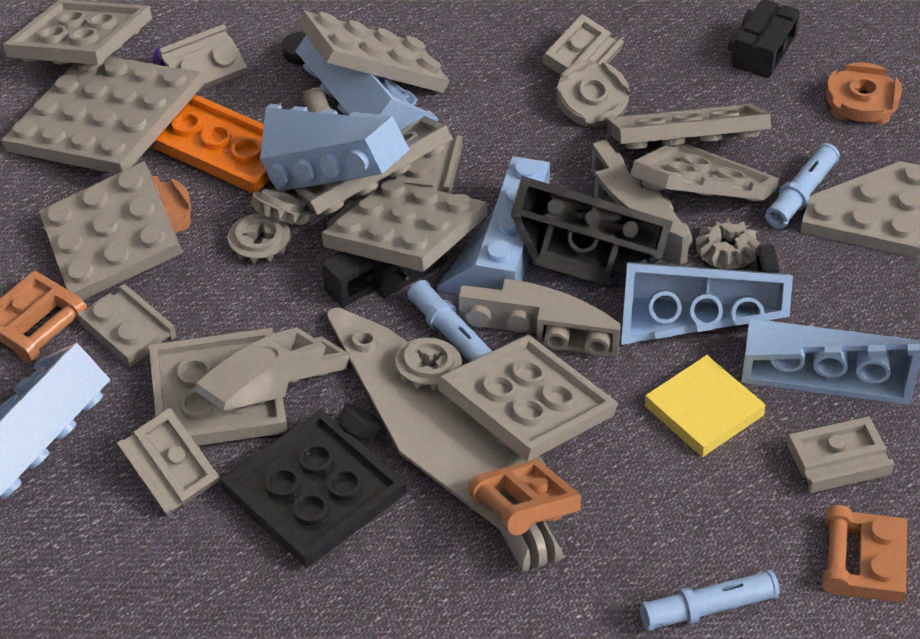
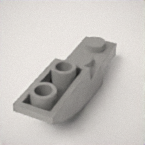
(618, 187)
(555, 317)
(267, 366)

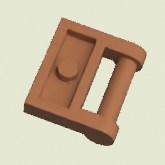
(29, 304)
(536, 488)
(880, 558)

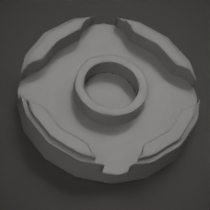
(592, 93)

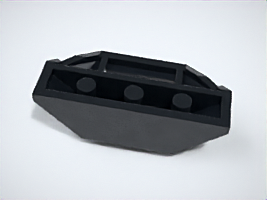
(585, 233)

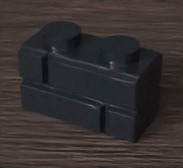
(764, 37)

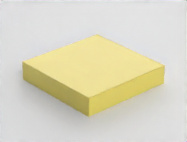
(704, 405)

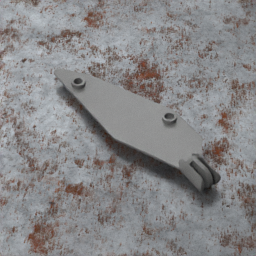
(436, 431)

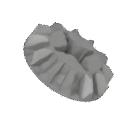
(281, 206)
(249, 228)
(723, 254)
(430, 352)

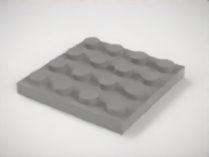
(103, 114)

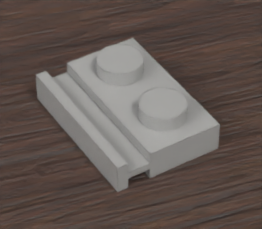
(582, 42)
(209, 53)
(437, 170)
(126, 325)
(840, 454)
(168, 461)

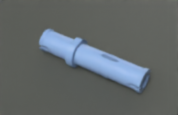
(795, 194)
(442, 316)
(692, 604)

